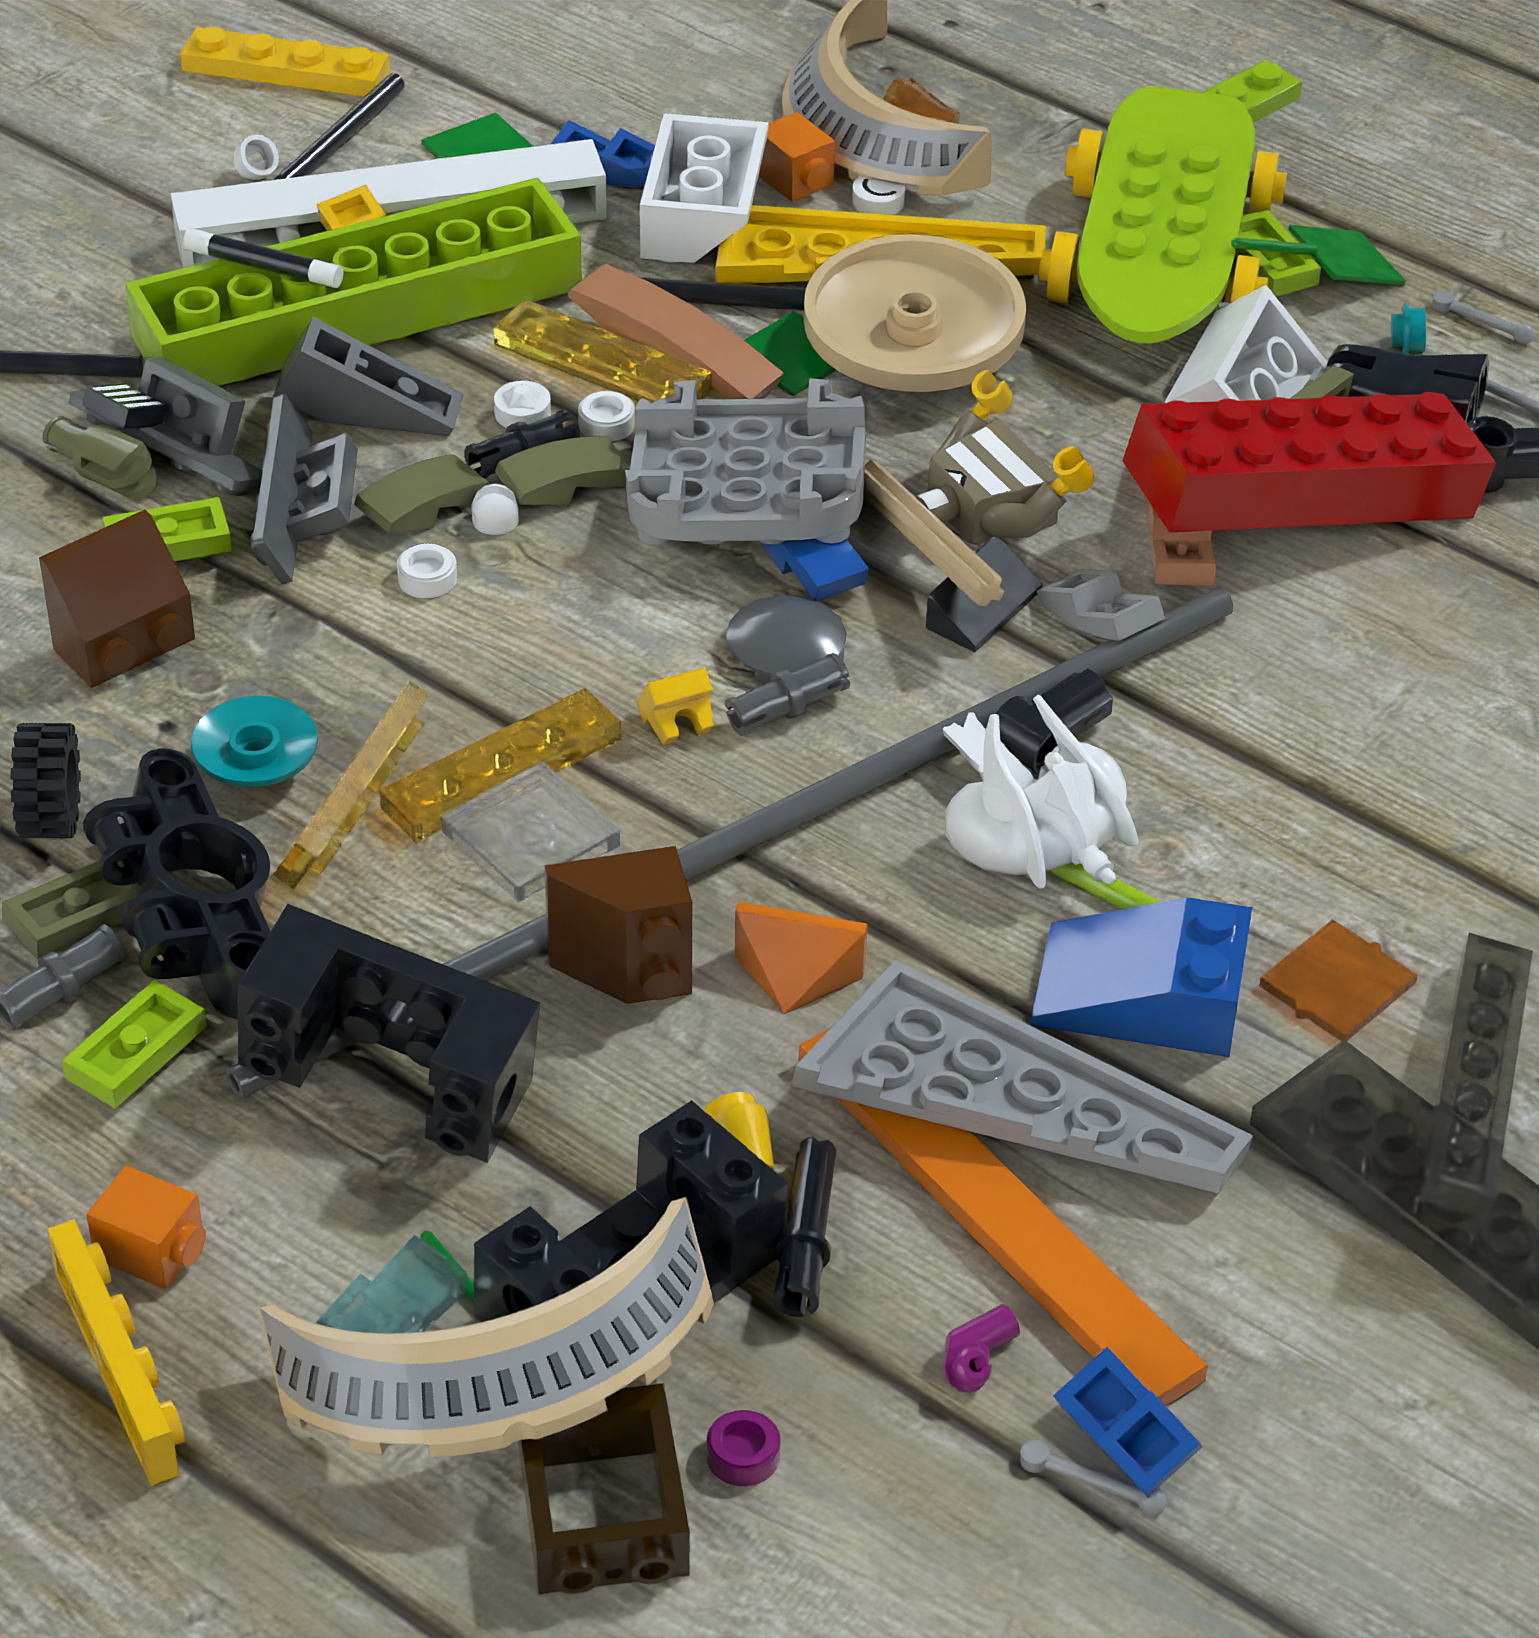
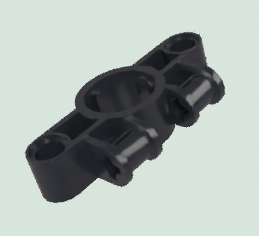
(173, 828)

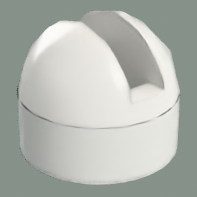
(251, 146)
(494, 510)

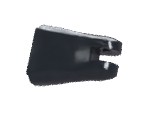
(1391, 373)

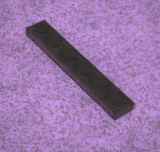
(1476, 1077)

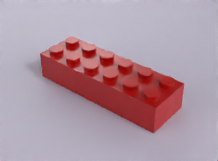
(1307, 461)

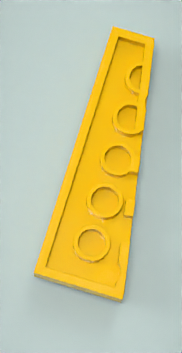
(795, 242)

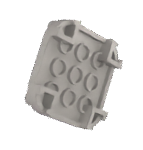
(747, 467)

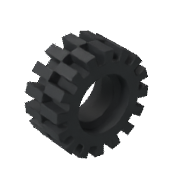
(45, 780)

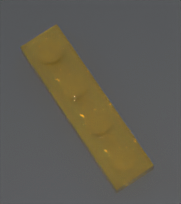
(595, 354)
(554, 735)
(344, 802)

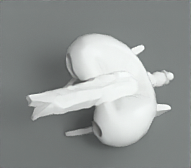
(1040, 824)

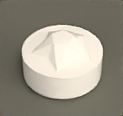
(521, 402)

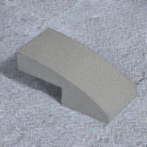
(1098, 606)

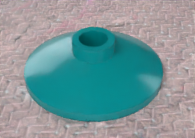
(254, 741)

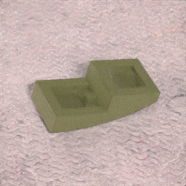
(555, 469)
(414, 493)

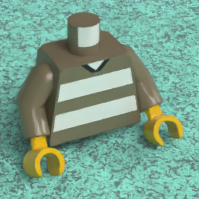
(994, 482)

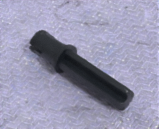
(803, 1246)

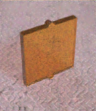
(1338, 980)

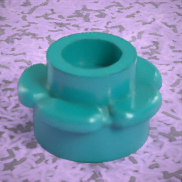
(1409, 329)

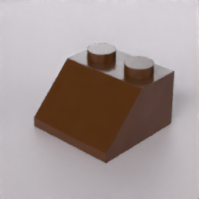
(115, 599)
(622, 924)

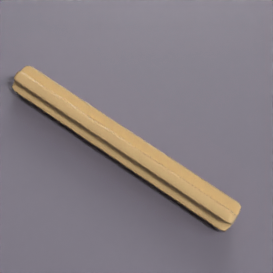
(931, 535)

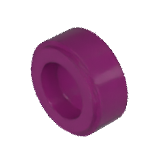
(743, 1448)

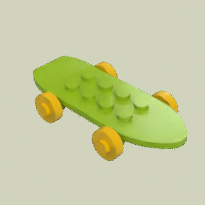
(1163, 213)

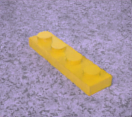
(284, 61)
(126, 1371)

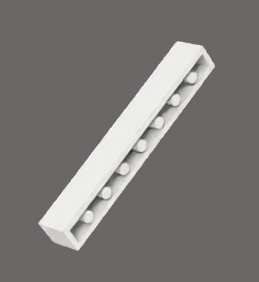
(287, 207)

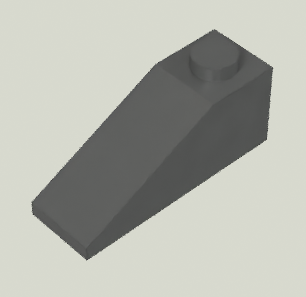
(361, 386)

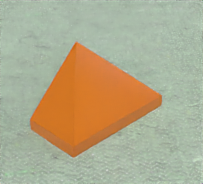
(798, 953)

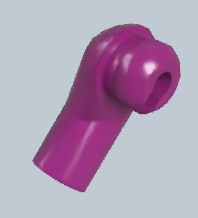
(970, 1344)

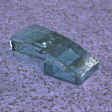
(403, 1296)

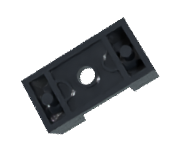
(462, 1028)
(688, 1155)

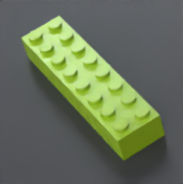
(397, 280)

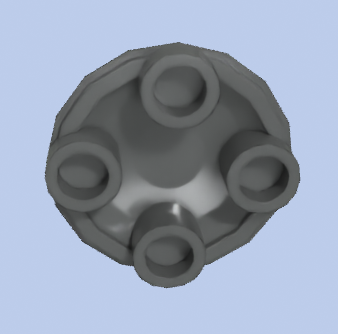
(784, 634)

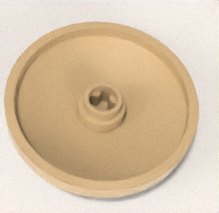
(914, 313)

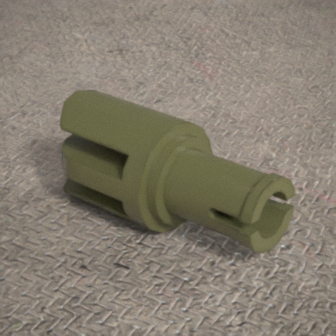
(104, 456)

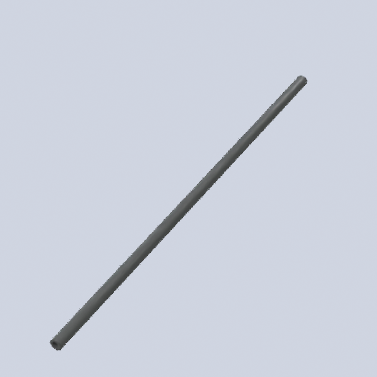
(824, 795)

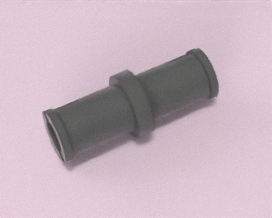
(787, 694)
(60, 976)

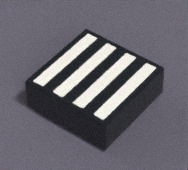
(124, 406)

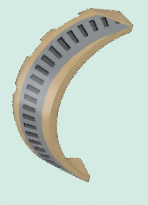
(871, 134)
(502, 1376)

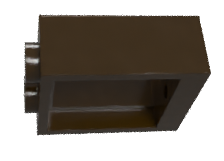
(641, 1550)

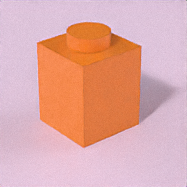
(797, 157)
(147, 1226)

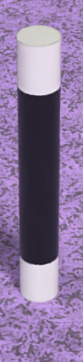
(263, 257)

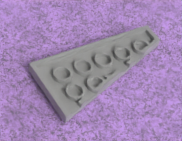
(971, 1067)

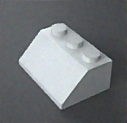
(699, 185)
(1249, 354)

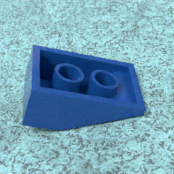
(1147, 974)

